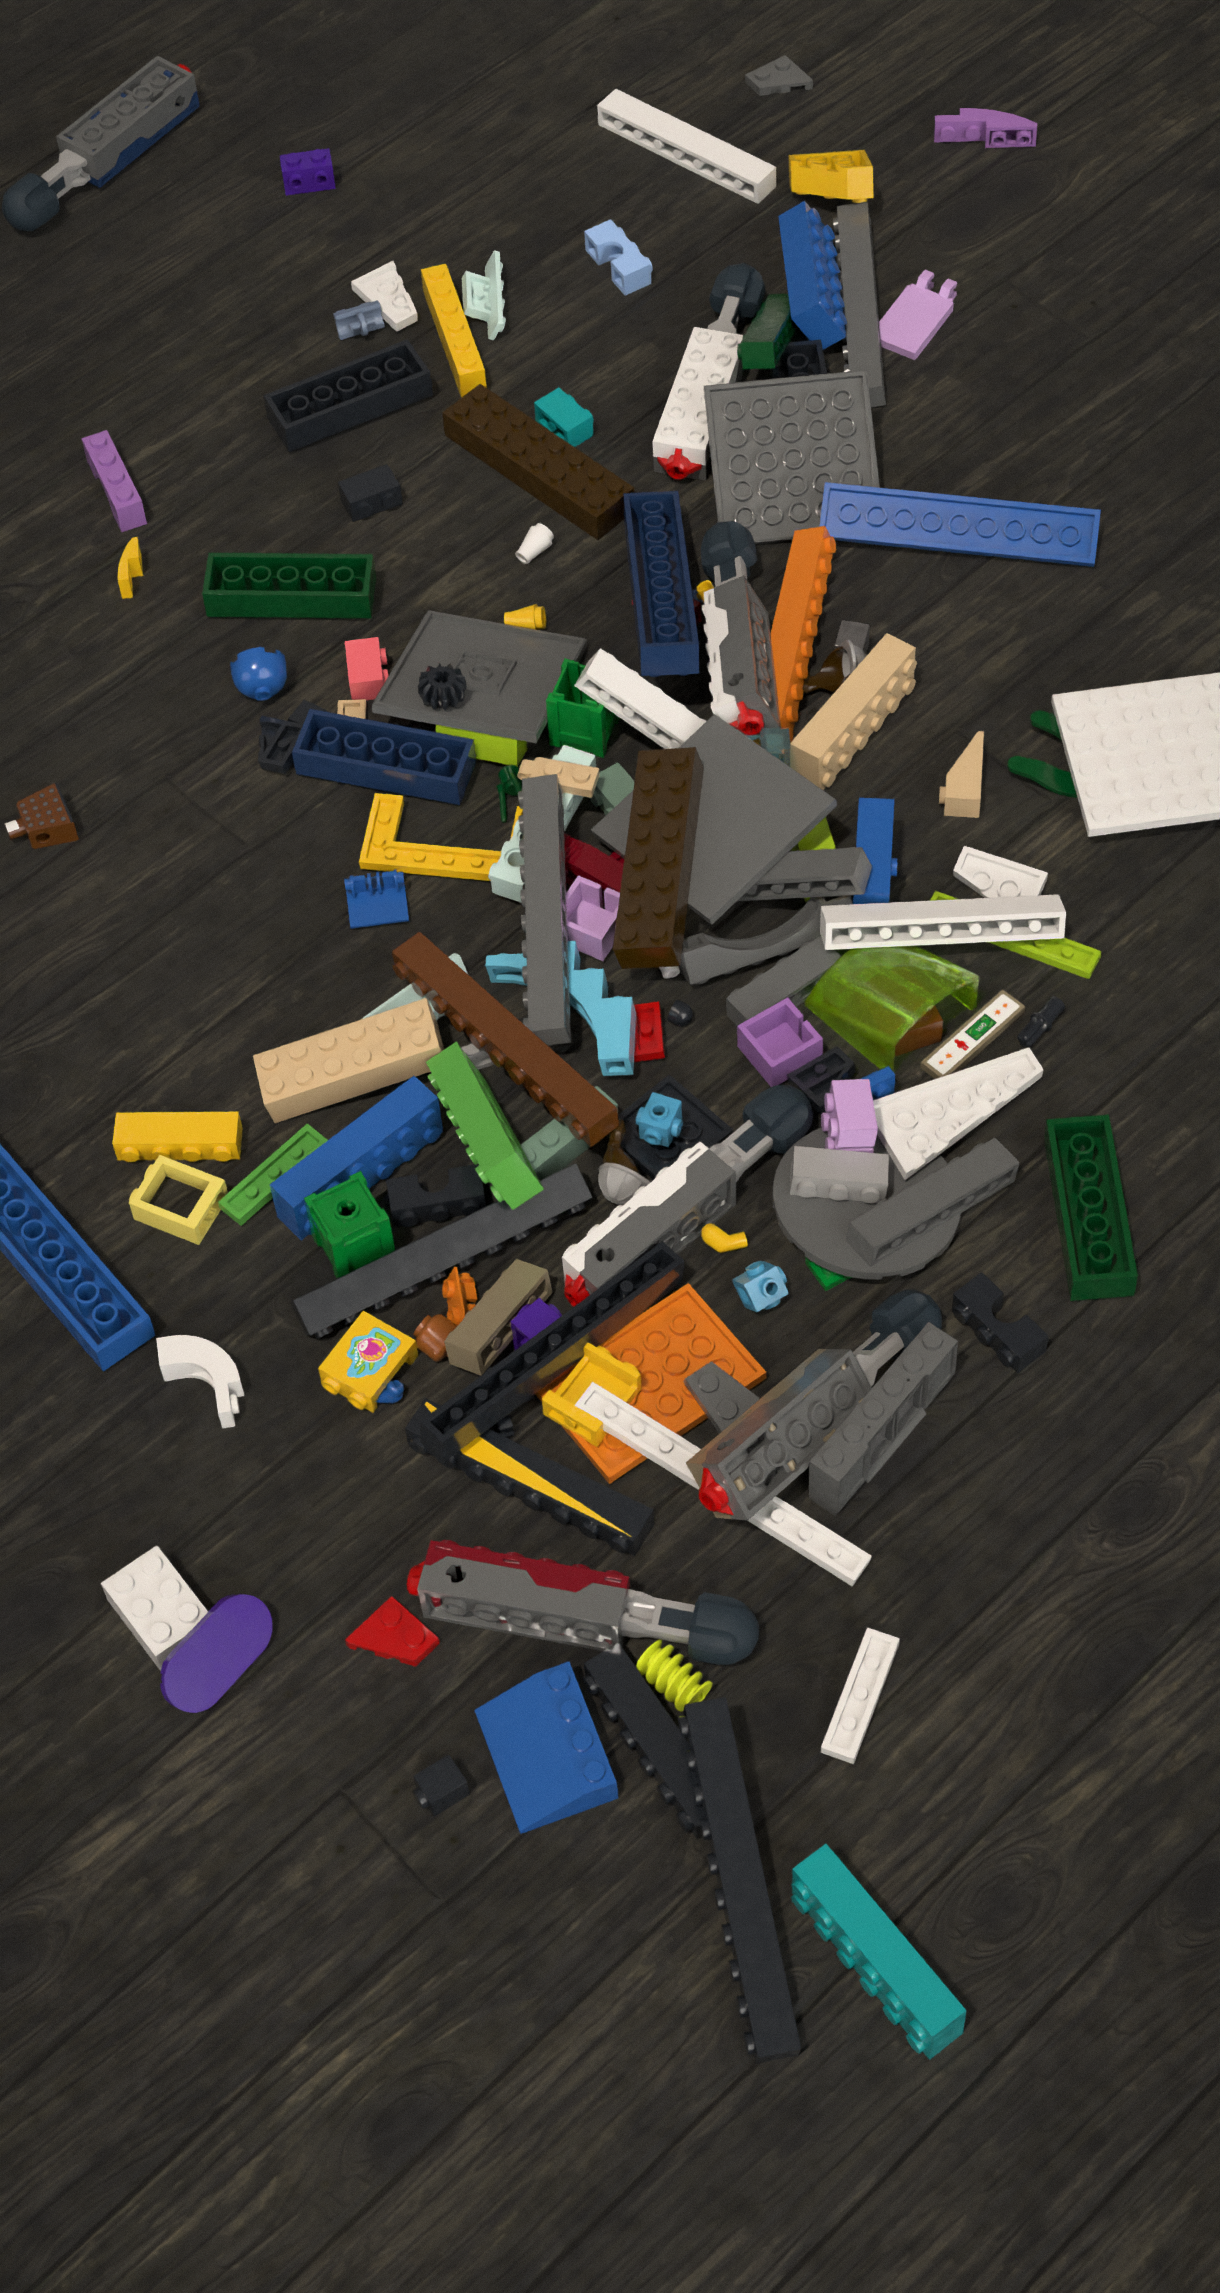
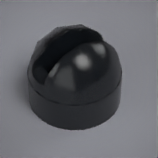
(680, 1013)

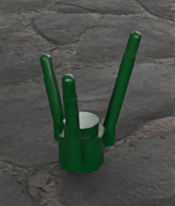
(508, 784)

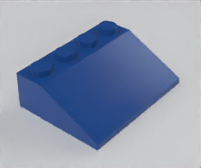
(546, 1749)

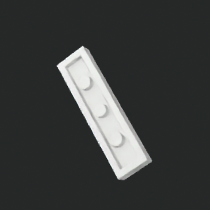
(860, 1695)

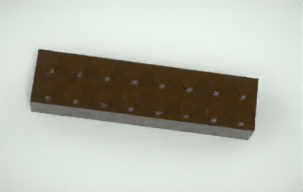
(537, 461)
(658, 858)

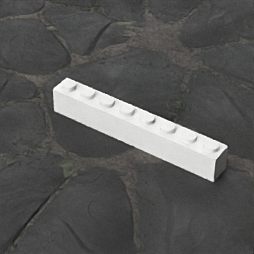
(687, 146)
(942, 922)

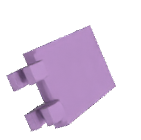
(916, 316)

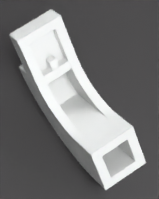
(201, 1359)

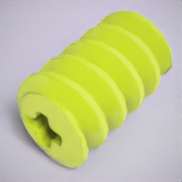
(671, 1677)

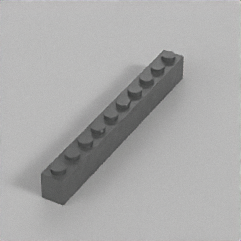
(859, 296)
(545, 909)

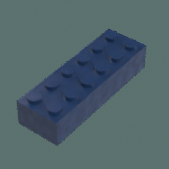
(384, 756)

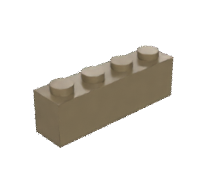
(487, 1326)

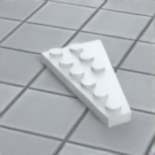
(936, 1114)

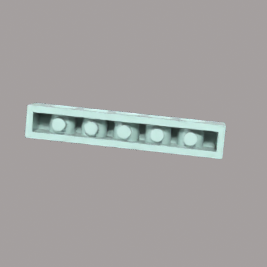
(504, 874)

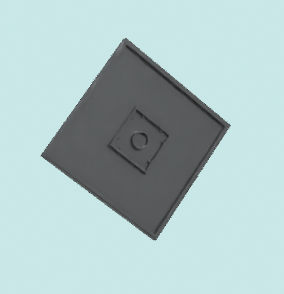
(504, 670)
(747, 816)

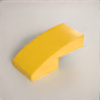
(129, 566)

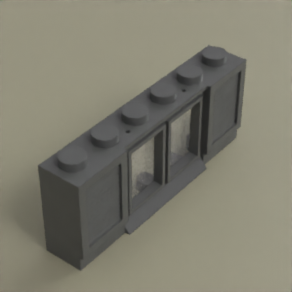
(890, 1414)

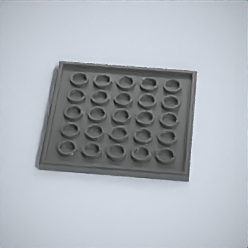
(782, 442)

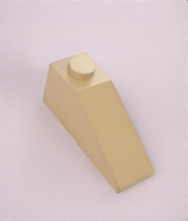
(964, 782)

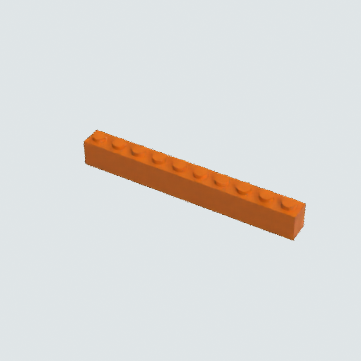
(798, 617)

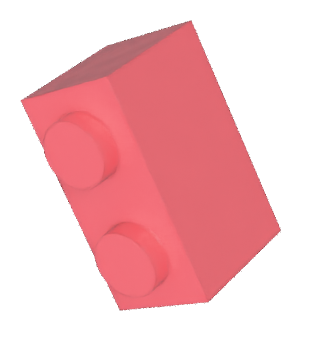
(365, 667)

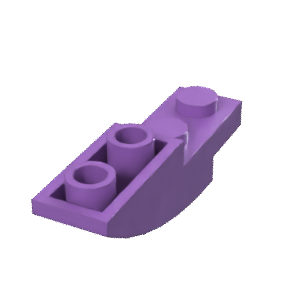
(992, 126)

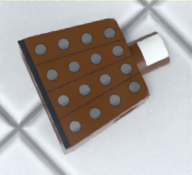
(43, 819)

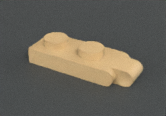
(573, 777)

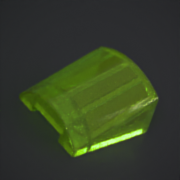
(883, 992)

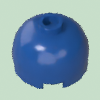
(259, 673)

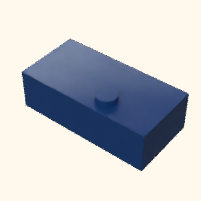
(876, 839)

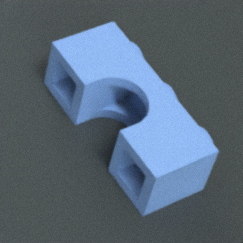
(628, 266)

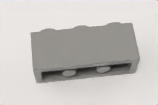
(839, 1174)

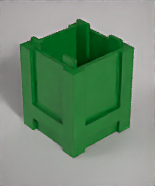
(575, 716)
(349, 1225)

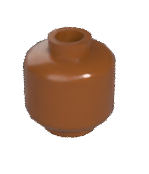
(432, 1334)

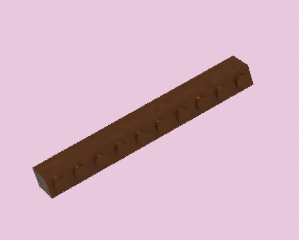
(505, 1040)

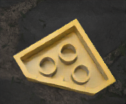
(832, 175)

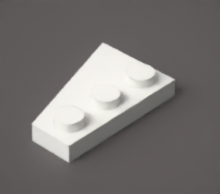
(387, 288)
(997, 876)

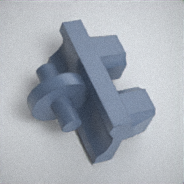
(358, 320)

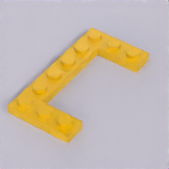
(385, 854)

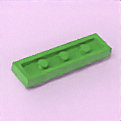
(255, 1189)

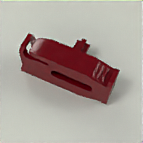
(592, 864)

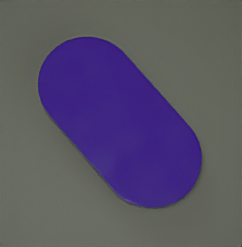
(216, 1653)

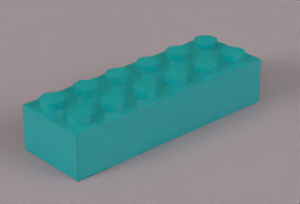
(877, 1952)

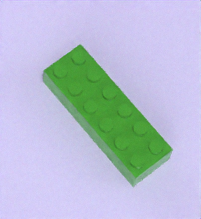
(483, 1127)

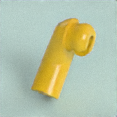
(721, 1241)

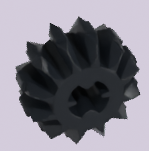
(442, 686)

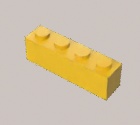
(177, 1136)

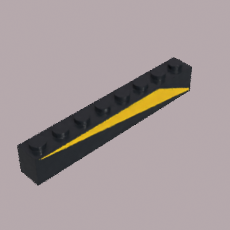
(546, 1486)

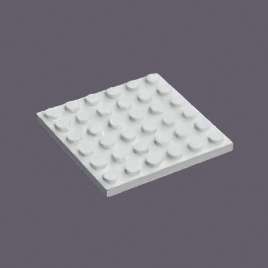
(1144, 752)

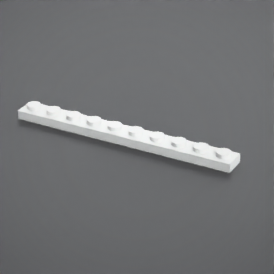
(673, 1452)

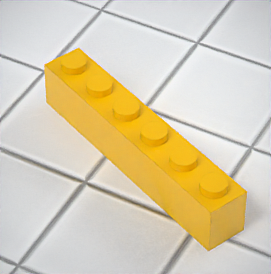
(453, 328)

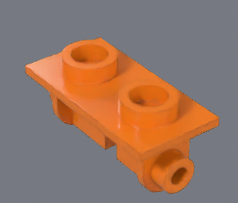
(458, 1291)

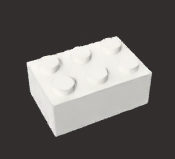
(154, 1603)

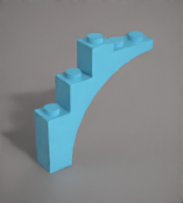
(609, 1018)

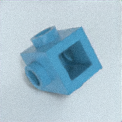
(660, 1120)
(761, 1286)

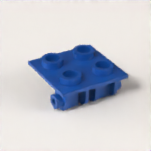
(376, 899)

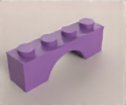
(118, 486)

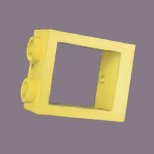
(204, 1212)

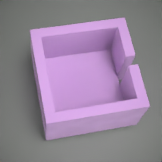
(587, 920)
(849, 1116)

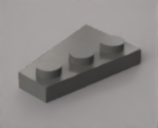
(719, 1395)

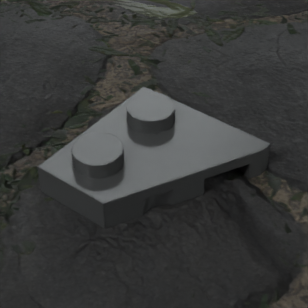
(777, 77)

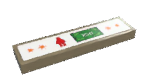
(973, 1036)

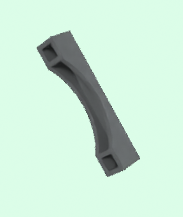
(712, 956)

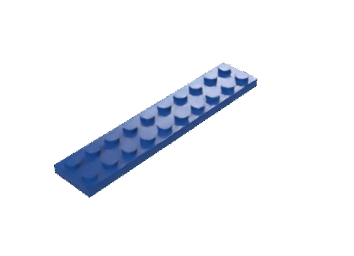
(960, 524)

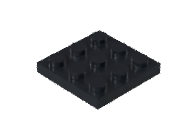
(698, 1126)

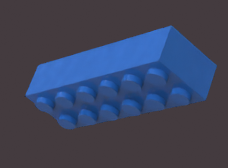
(812, 275)
(370, 1144)

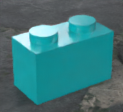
(564, 417)

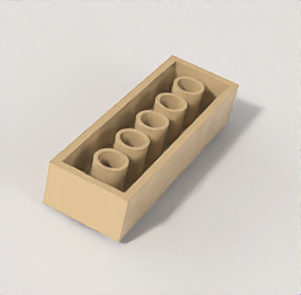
(854, 712)
(348, 1060)

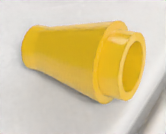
(527, 617)

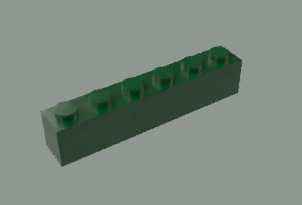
(768, 334)

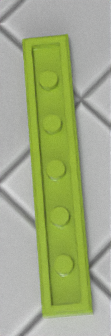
(1055, 952)

